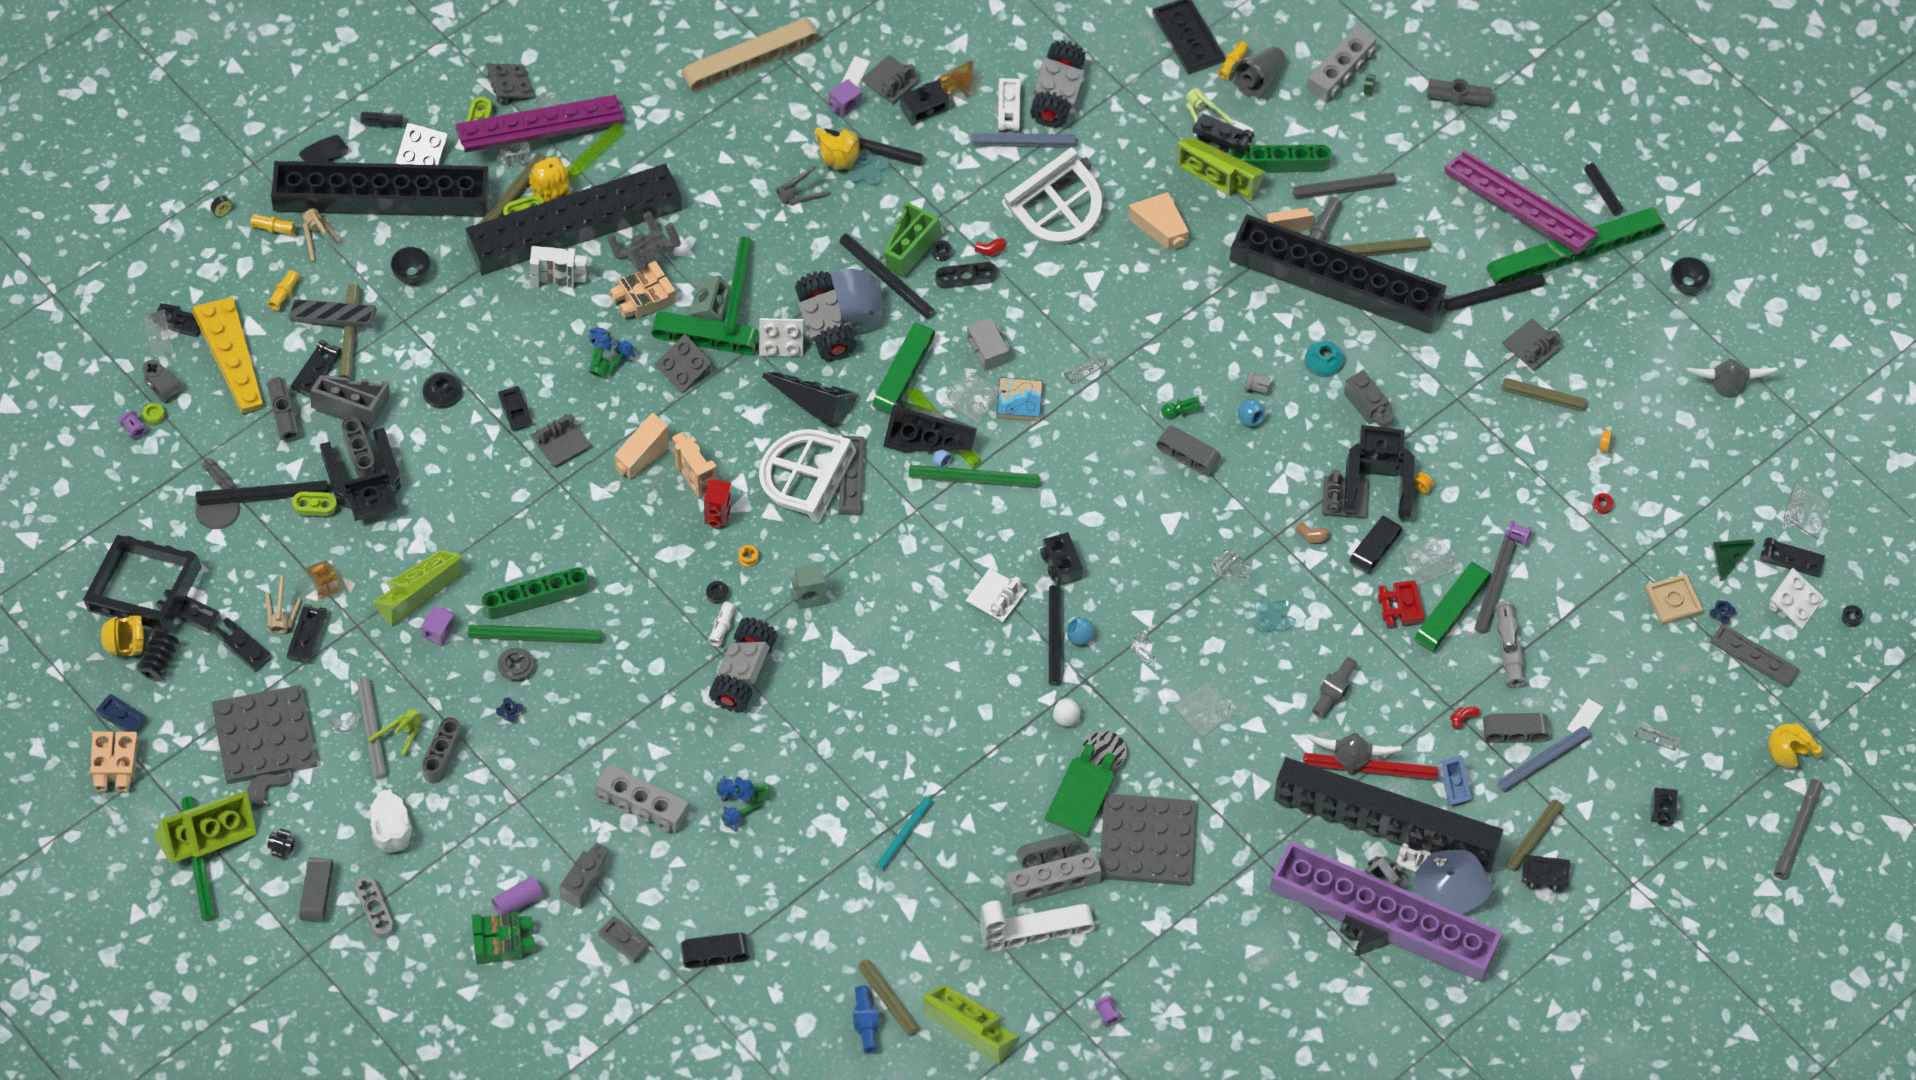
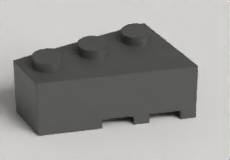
(350, 398)

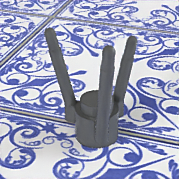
(788, 190)

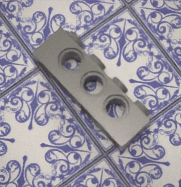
(1341, 64)
(636, 788)
(1053, 878)

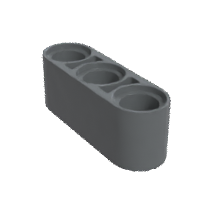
(355, 440)
(1188, 450)
(1516, 727)
(441, 740)
(1041, 848)
(316, 889)

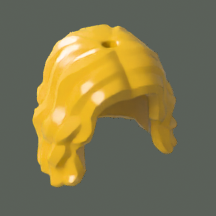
(549, 179)

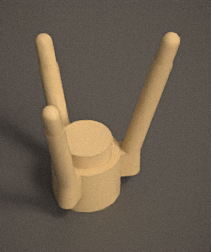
(315, 222)
(279, 621)

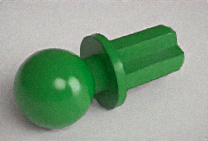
(1170, 410)

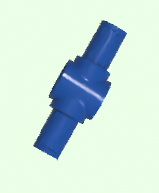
(865, 1019)

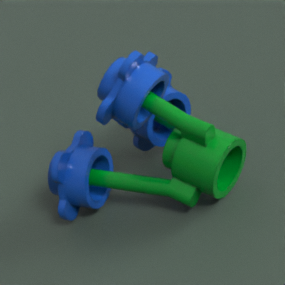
(601, 340)
(744, 790)

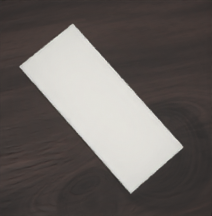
(856, 70)
(1585, 716)

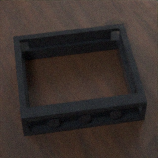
(151, 618)

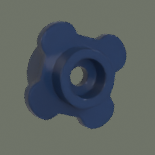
(1725, 607)
(512, 715)

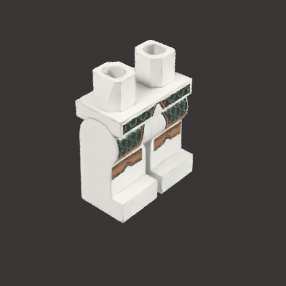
(556, 266)

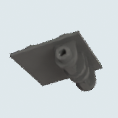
(891, 78)
(509, 81)
(1533, 343)
(683, 363)
(560, 440)
(1334, 496)

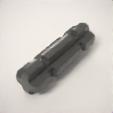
(218, 474)

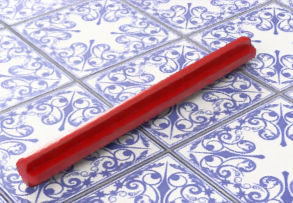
(1375, 766)

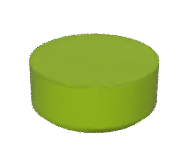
(153, 414)

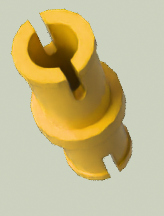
(1231, 58)
(273, 224)
(283, 290)

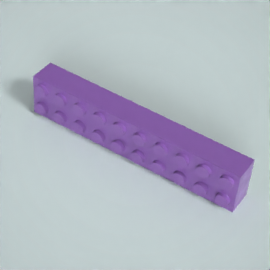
(1407, 918)

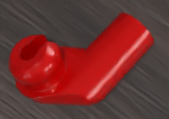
(992, 248)
(1462, 713)

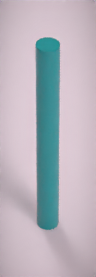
(903, 834)

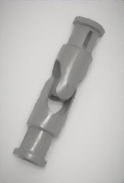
(1508, 631)

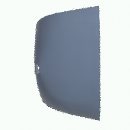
(857, 295)
(1457, 892)

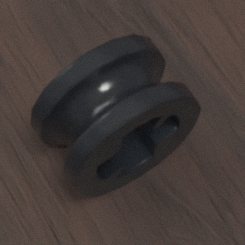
(938, 246)
(1852, 622)

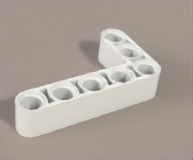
(1031, 928)

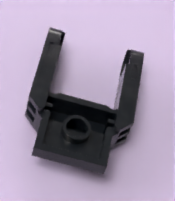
(1380, 452)
(368, 494)

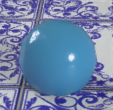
(1251, 413)
(1080, 631)

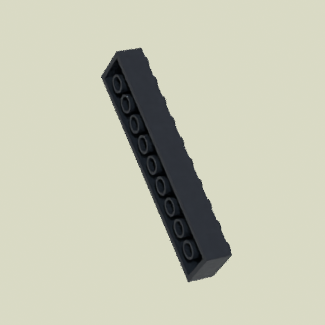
(380, 188)
(573, 218)
(1337, 273)
(1384, 813)

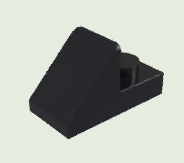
(1369, 937)

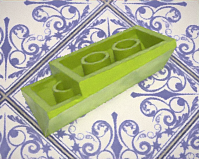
(1218, 168)
(418, 585)
(206, 827)
(969, 1022)

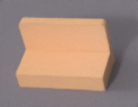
(1295, 220)

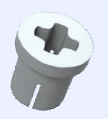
(1257, 382)

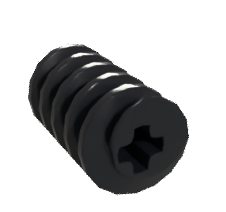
(157, 655)

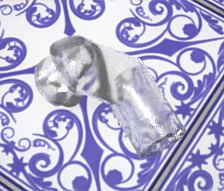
(1139, 647)
(341, 726)

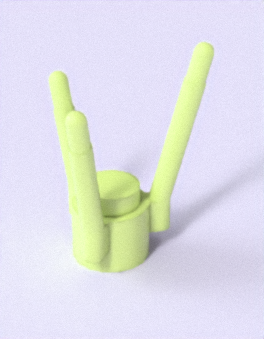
(1198, 101)

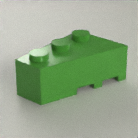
(911, 239)

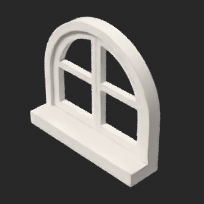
(1042, 182)
(828, 477)

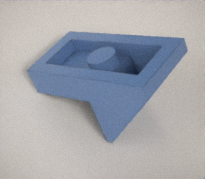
(1455, 780)

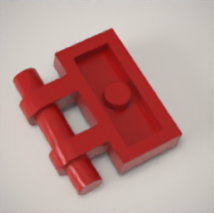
(1407, 601)

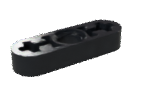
(949, 271)

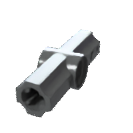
(1459, 92)
(284, 418)

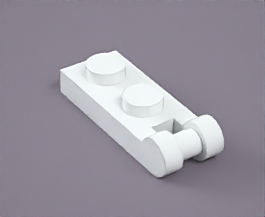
(1009, 104)

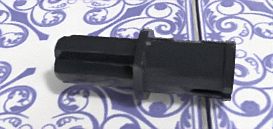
(381, 119)

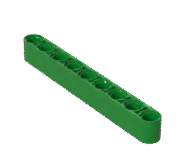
(1556, 255)

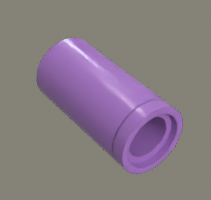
(517, 896)

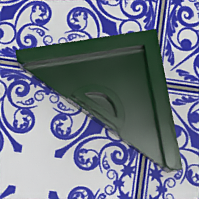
(1728, 555)

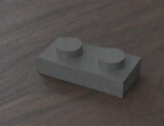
(623, 939)

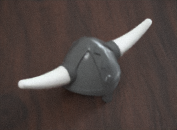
(1730, 376)
(1353, 750)

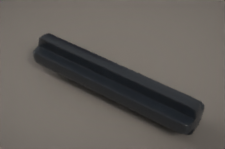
(1603, 189)

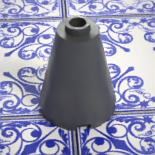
(1257, 71)

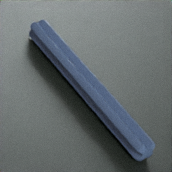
(1022, 139)
(1543, 758)

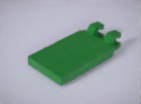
(1081, 792)

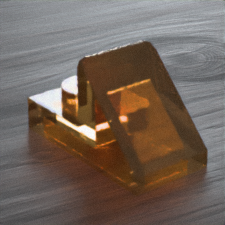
(958, 78)
(323, 578)

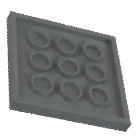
(264, 734)
(1147, 839)

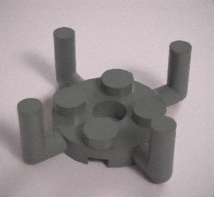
(645, 248)

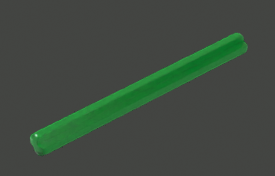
(737, 285)
(973, 475)
(534, 633)
(200, 874)

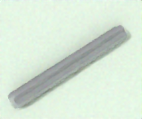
(371, 727)

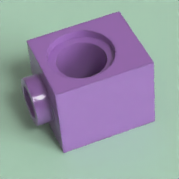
(844, 98)
(437, 625)

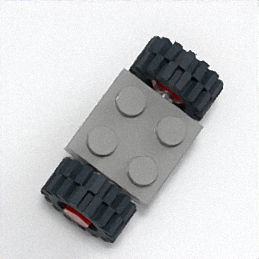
(1058, 84)
(823, 316)
(742, 664)

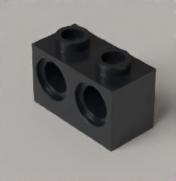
(1065, 558)

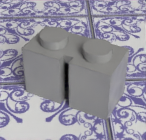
(987, 339)

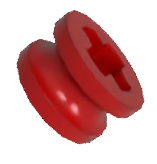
(1598, 499)

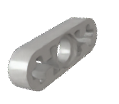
(373, 917)

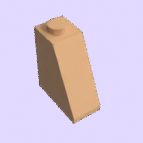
(1160, 220)
(642, 447)

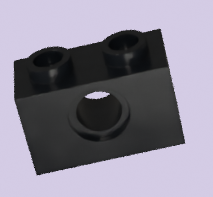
(935, 102)

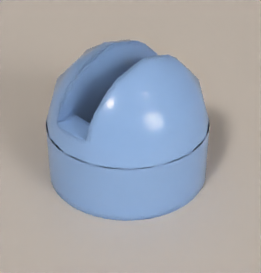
(942, 458)

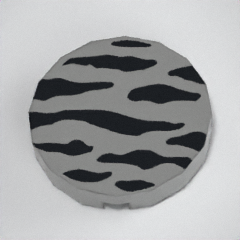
(1106, 742)

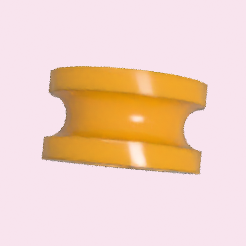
(1423, 483)
(748, 562)

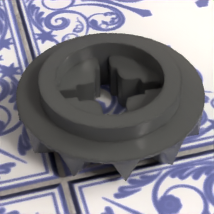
(515, 655)

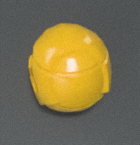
(838, 151)
(123, 636)
(1790, 740)

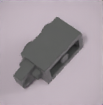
(1368, 399)
(584, 876)

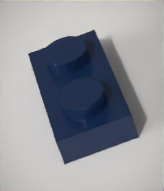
(121, 714)

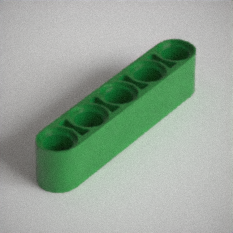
(1288, 157)
(704, 333)
(904, 367)
(528, 601)
(1452, 606)

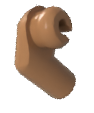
(1312, 535)

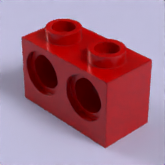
(717, 503)

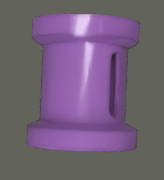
(141, 427)
(1518, 532)
(1108, 1011)

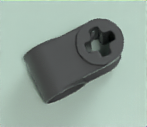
(160, 380)

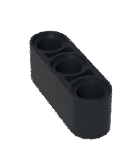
(1375, 544)
(715, 950)

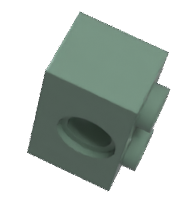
(710, 298)
(808, 586)

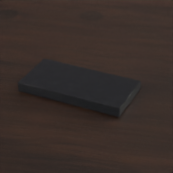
(1188, 35)

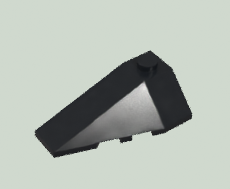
(821, 402)
(925, 430)

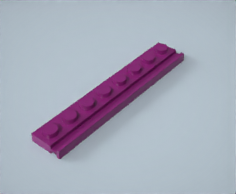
(539, 123)
(1521, 202)

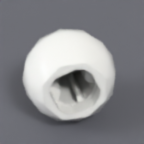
(1066, 712)

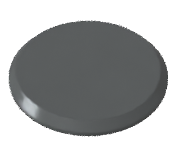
(217, 514)

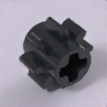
(281, 843)

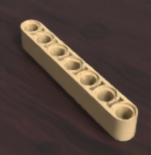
(750, 54)

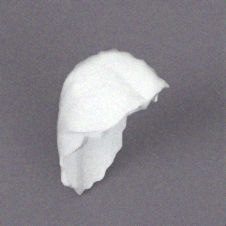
(390, 822)

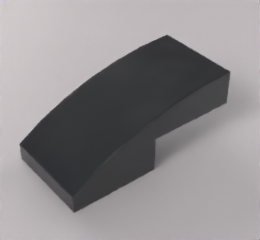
(324, 149)
(180, 321)
(514, 407)

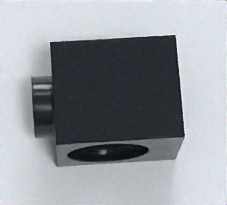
(1666, 798)

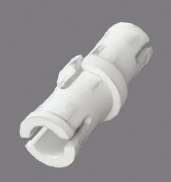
(721, 624)

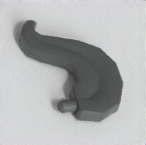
(259, 785)

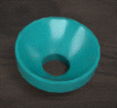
(1322, 365)

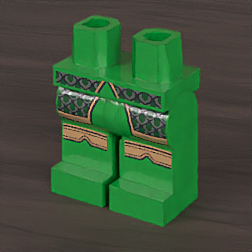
(500, 937)

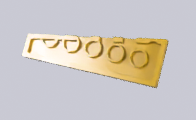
(226, 340)

